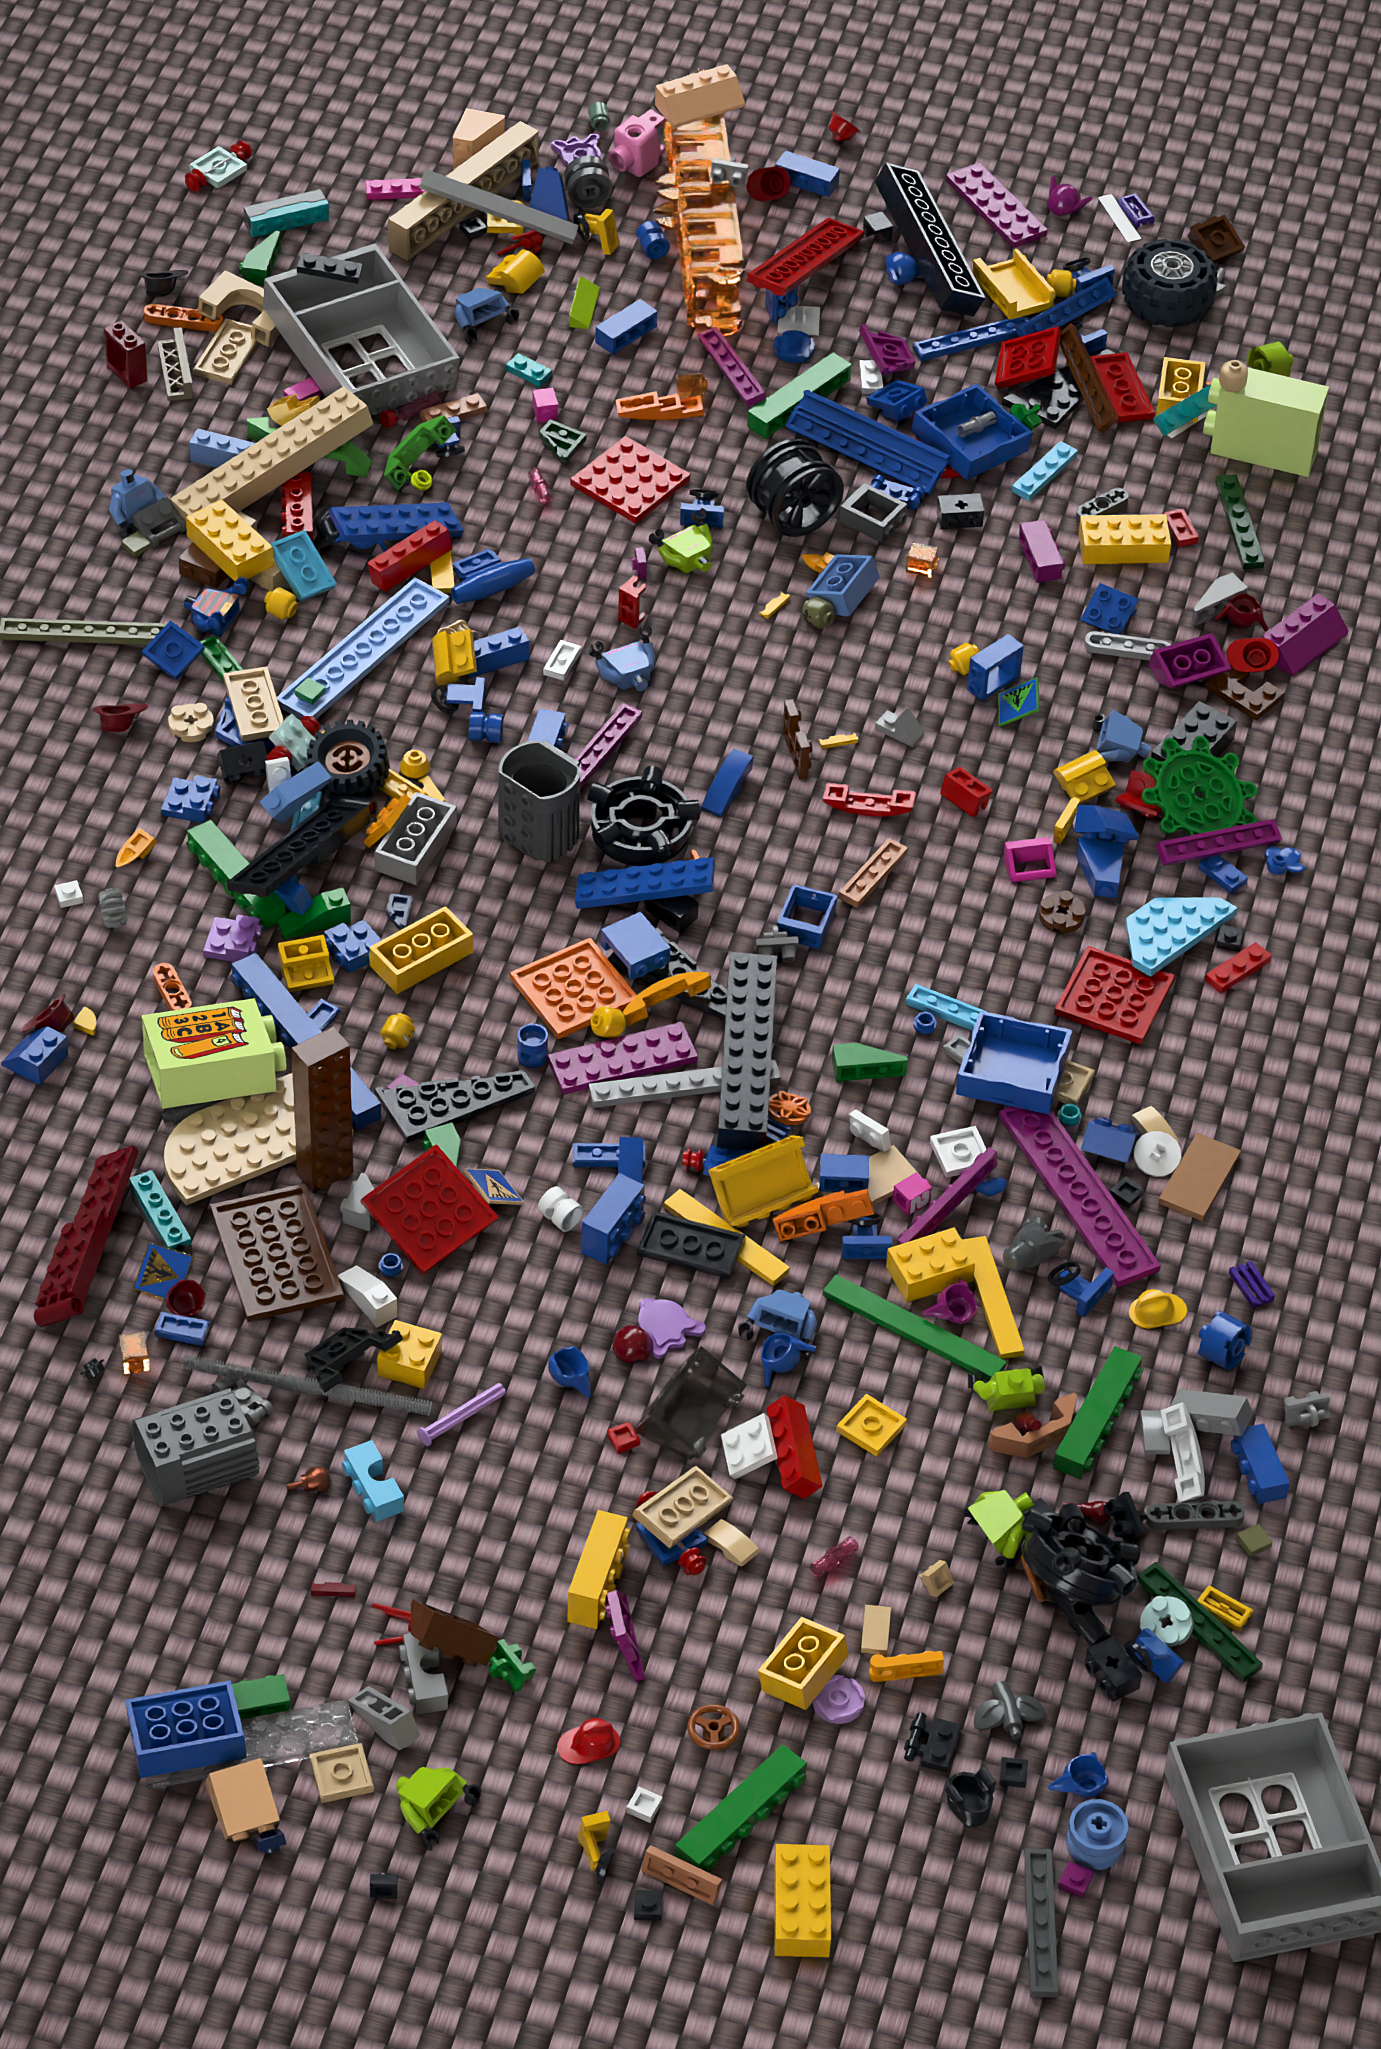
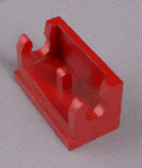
(630, 603)
(965, 791)

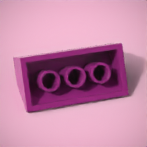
(1307, 634)

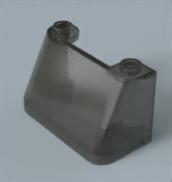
(691, 1405)

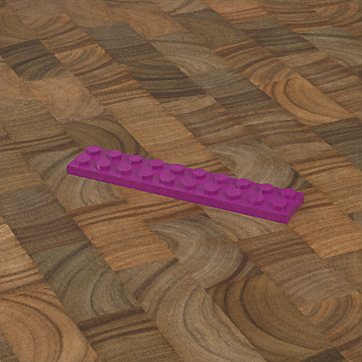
(1081, 1194)

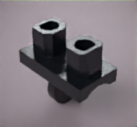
(1127, 1518)

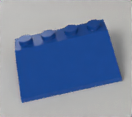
(185, 1729)

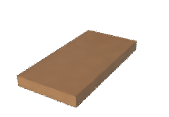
(1199, 1177)

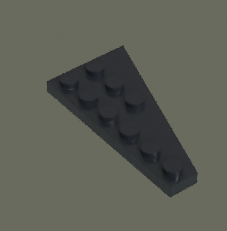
(1055, 394)

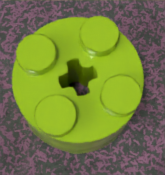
(1271, 359)

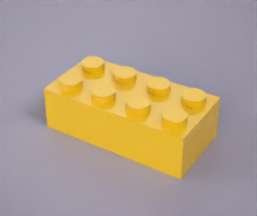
(1124, 539)
(229, 541)
(421, 949)
(598, 1569)
(802, 1900)

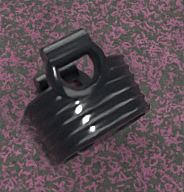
(969, 1798)

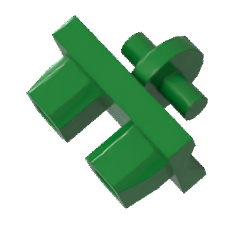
(1027, 417)
(507, 1665)

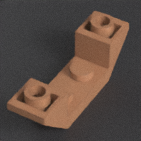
(1009, 1441)

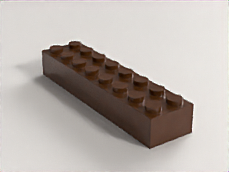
(322, 1109)

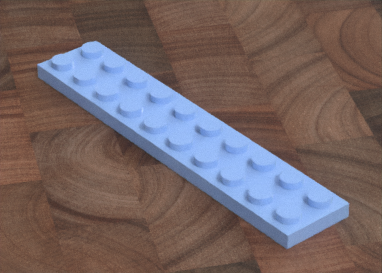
(366, 647)

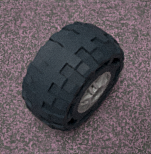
(1169, 283)

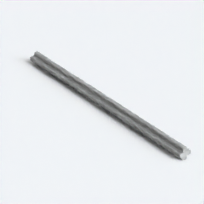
(306, 1386)

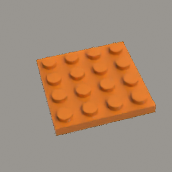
(571, 986)

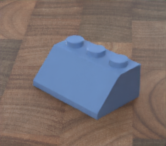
(214, 448)
(845, 582)

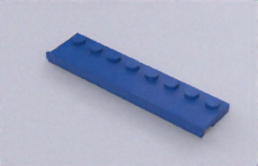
(868, 442)

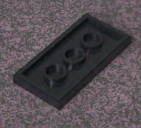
(691, 1244)

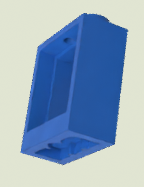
(1004, 652)
(808, 934)

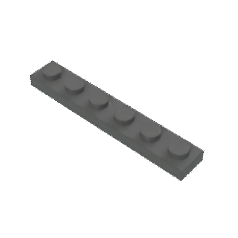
(1040, 1923)

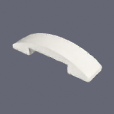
(1186, 1452)

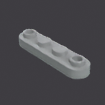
(1122, 645)

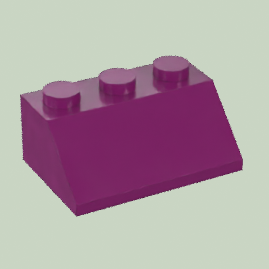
(1188, 661)

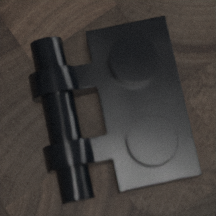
(940, 1743)

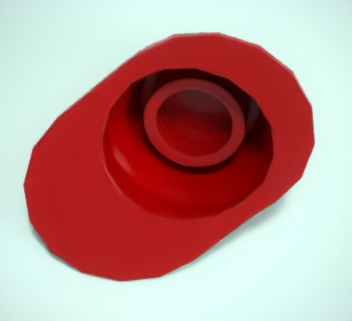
(841, 128)
(1252, 654)
(589, 1742)

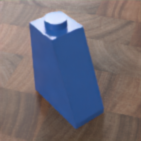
(550, 193)
(1101, 865)

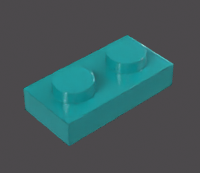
(529, 370)

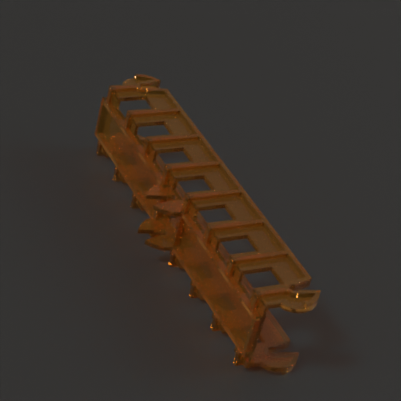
(716, 212)

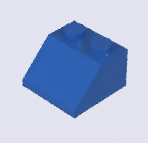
(38, 1054)

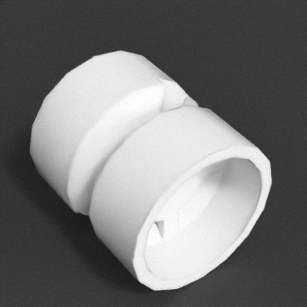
(560, 1208)

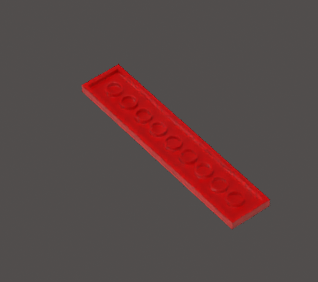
(805, 256)

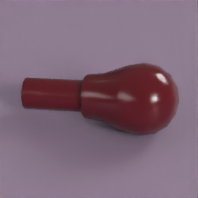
(1026, 1422)
(1093, 1511)

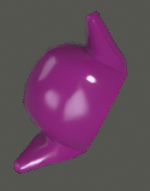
(1064, 198)
(954, 1304)

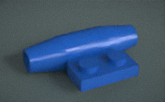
(486, 575)

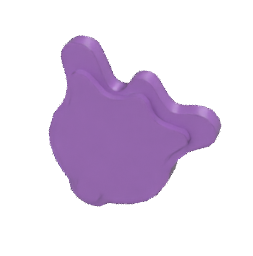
(575, 148)
(667, 1325)

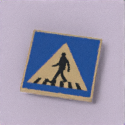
(493, 1186)

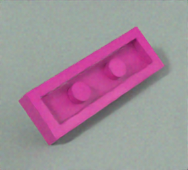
(393, 189)

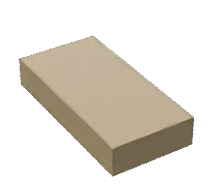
(875, 1630)

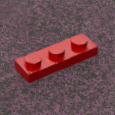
(1238, 967)

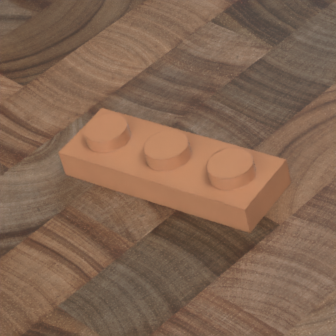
(463, 408)
(681, 1875)

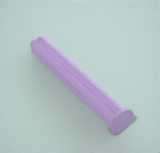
(458, 1415)

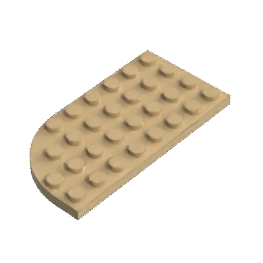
(231, 1142)

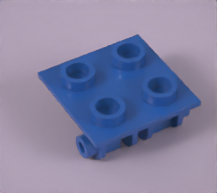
(1109, 609)

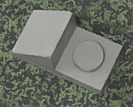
(901, 727)

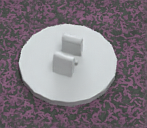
(1157, 1154)

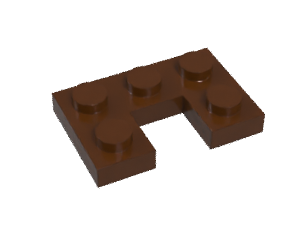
(1254, 704)
(796, 740)

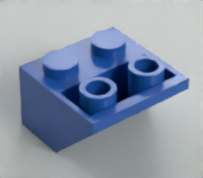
(778, 305)
(1104, 824)
(1110, 1140)

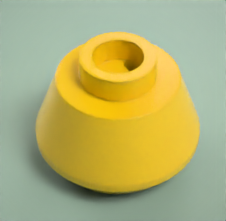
(414, 764)

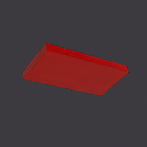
(1123, 387)

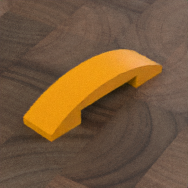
(692, 982)

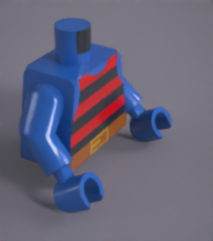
(216, 608)

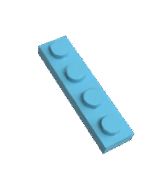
(1044, 471)

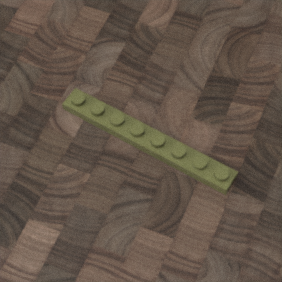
(79, 631)

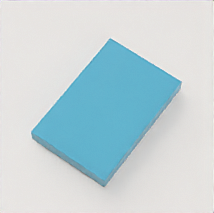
(302, 566)

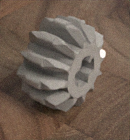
(112, 908)

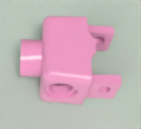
(639, 153)

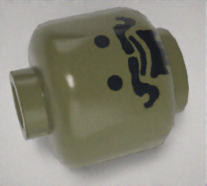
(818, 612)

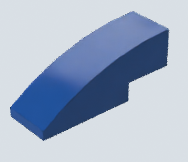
(727, 782)
(294, 896)

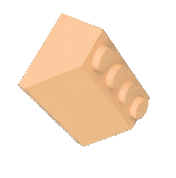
(699, 96)

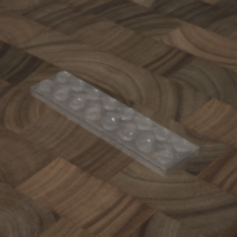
(280, 1739)

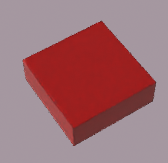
(623, 1437)

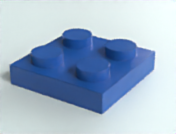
(173, 650)

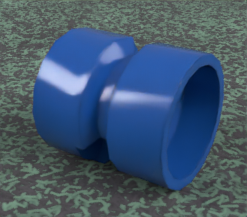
(652, 240)
(485, 727)
(532, 1045)

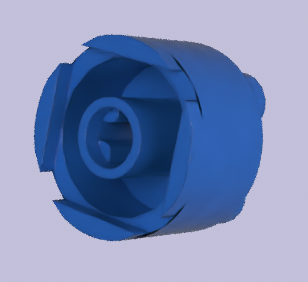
(1224, 1340)

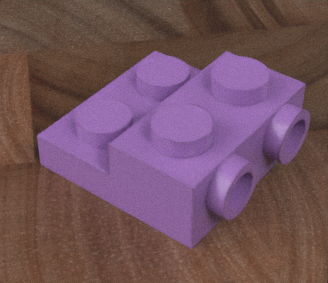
(233, 938)

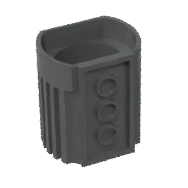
(539, 800)
(195, 1447)

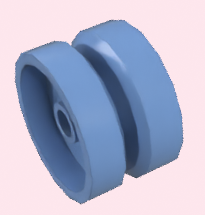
(1097, 1834)

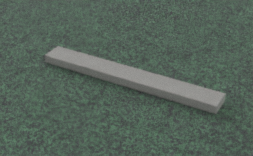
(498, 206)

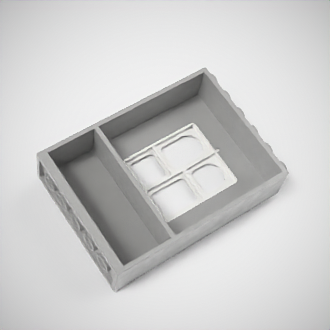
(327, 313)
(1291, 1897)

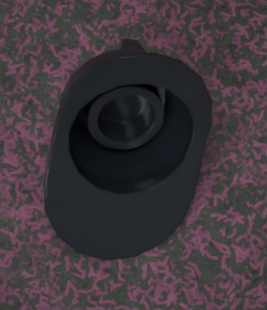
(161, 283)
(325, 528)

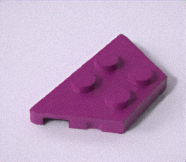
(888, 351)
(624, 1632)

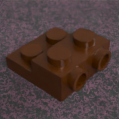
(1216, 238)

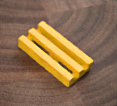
(1065, 821)
(1221, 1610)

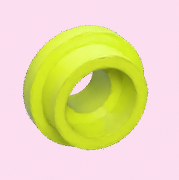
(421, 480)

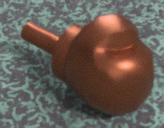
(315, 1479)

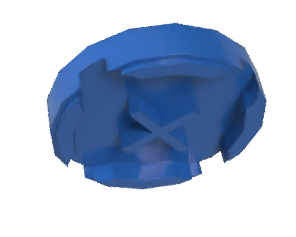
(794, 346)

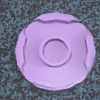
(841, 1706)

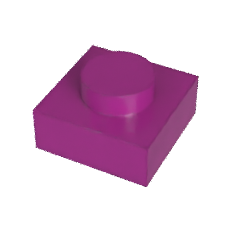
(639, 562)
(1075, 1879)

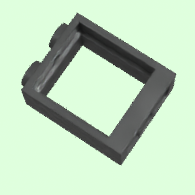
(866, 494)

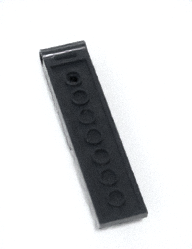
(305, 844)

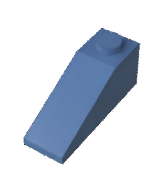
(295, 792)

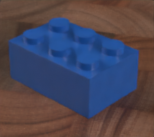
(613, 1219)

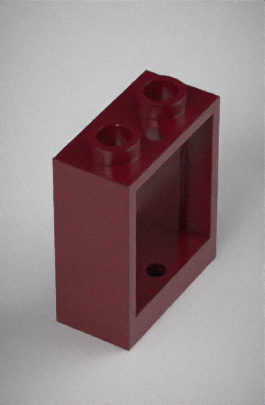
(127, 353)

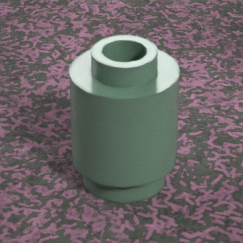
(599, 116)

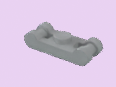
(246, 1398)

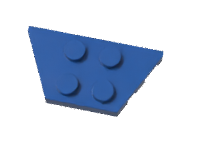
(228, 730)

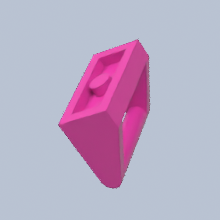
(1029, 851)

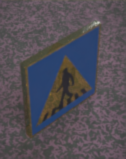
(162, 1270)

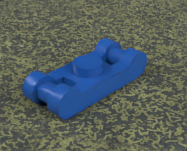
(904, 493)

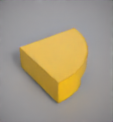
(85, 1021)

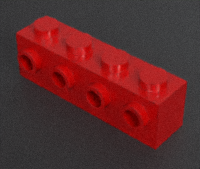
(297, 505)
(409, 555)
(794, 1447)

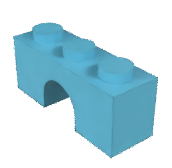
(379, 1497)

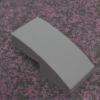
(1153, 1435)

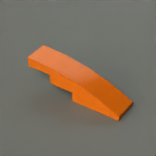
(652, 407)

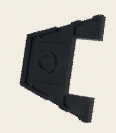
(342, 1347)

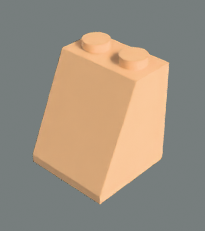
(474, 133)
(242, 1800)

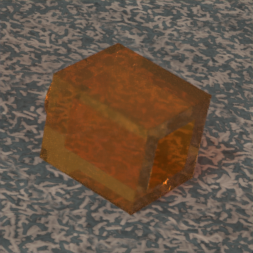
(691, 384)
(922, 559)
(133, 1352)

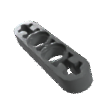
(1195, 1519)

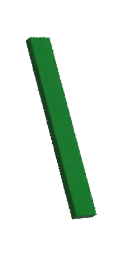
(913, 1327)

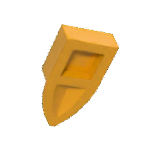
(816, 561)
(136, 846)

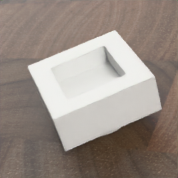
(68, 894)
(644, 1804)

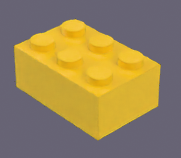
(1179, 381)
(930, 1264)
(803, 1663)

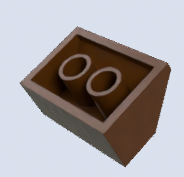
(451, 1634)

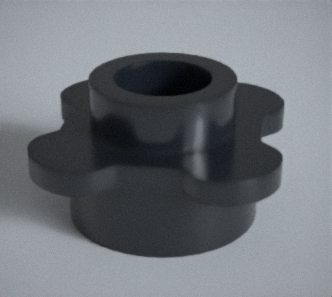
(93, 1368)

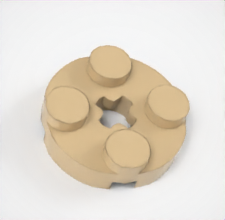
(182, 715)

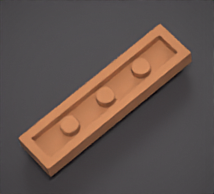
(873, 872)

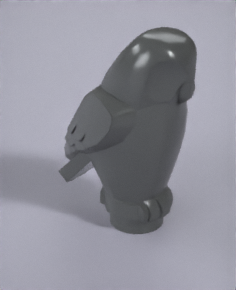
(1032, 1245)

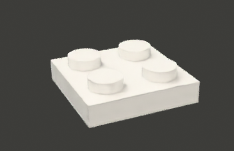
(957, 1149)
(749, 1446)

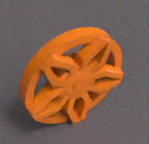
(788, 1108)

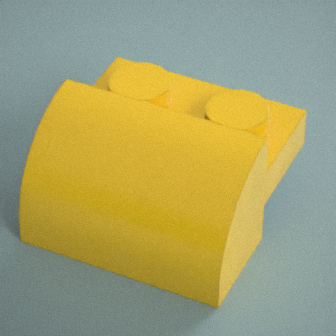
(517, 272)
(289, 407)
(453, 656)
(1085, 777)
(305, 963)

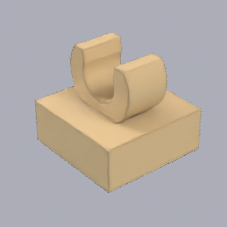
(937, 1578)

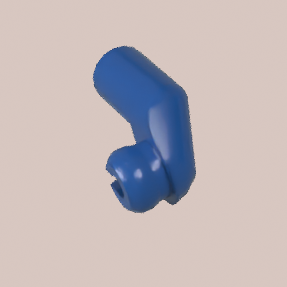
(992, 1186)

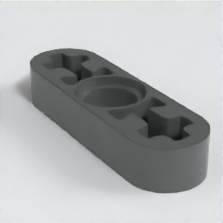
(1114, 500)

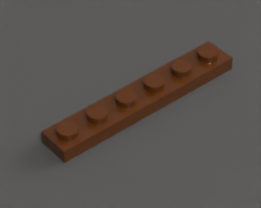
(1087, 378)

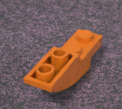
(822, 1212)

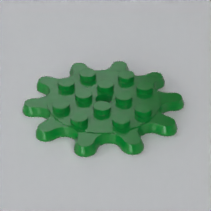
(1199, 771)

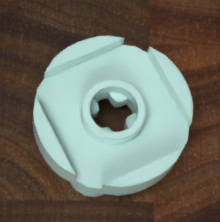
(1165, 1607)

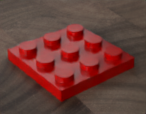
(1028, 357)

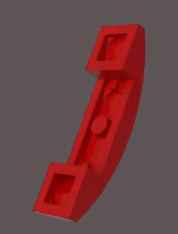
(868, 804)

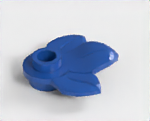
(1283, 860)

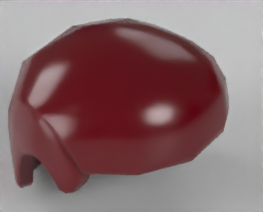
(185, 1298)
(632, 1344)

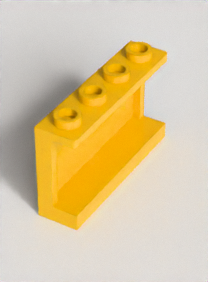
(1015, 286)
(762, 1181)

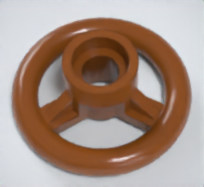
(1035, 1582)
(713, 1739)

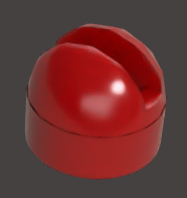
(388, 418)

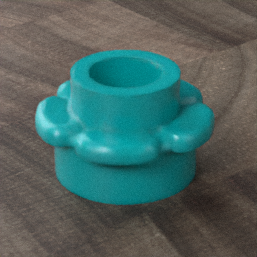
(1069, 1115)

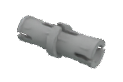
(976, 424)

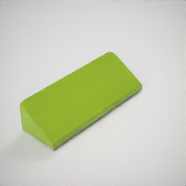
(583, 304)

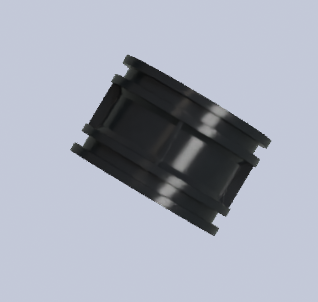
(781, 473)

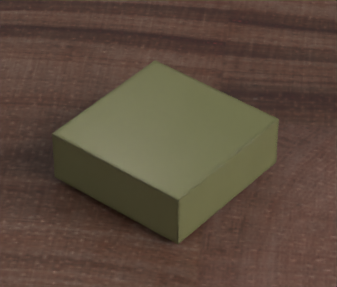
(136, 544)
(1254, 1540)

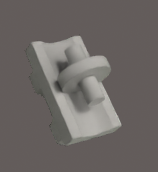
(729, 171)
(777, 943)
(1307, 1410)

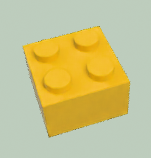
(413, 1357)

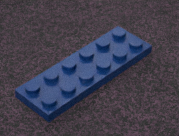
(391, 521)
(645, 882)

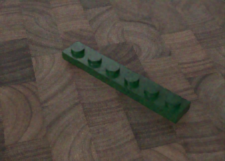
(1239, 521)
(1205, 1625)

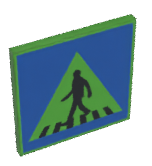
(1018, 701)

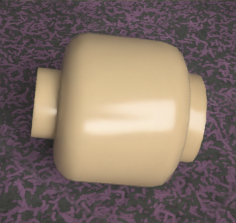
(1233, 376)

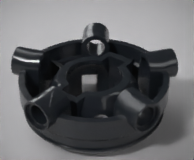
(640, 798)
(1078, 1557)

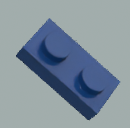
(1223, 873)

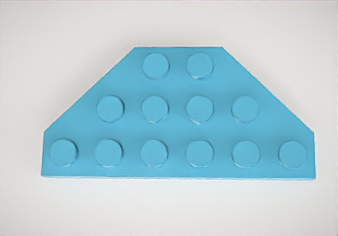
(1171, 927)

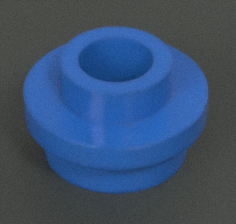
(925, 1023)
(390, 1260)

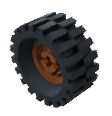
(368, 758)

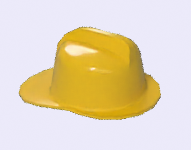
(1157, 1309)

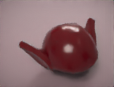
(1243, 612)

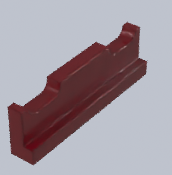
(333, 1589)

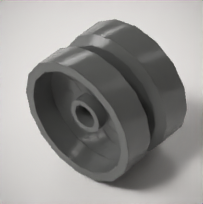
(588, 181)

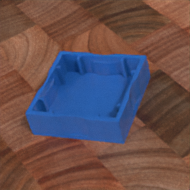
(977, 452)
(1014, 1062)

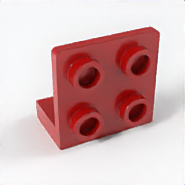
(1133, 795)

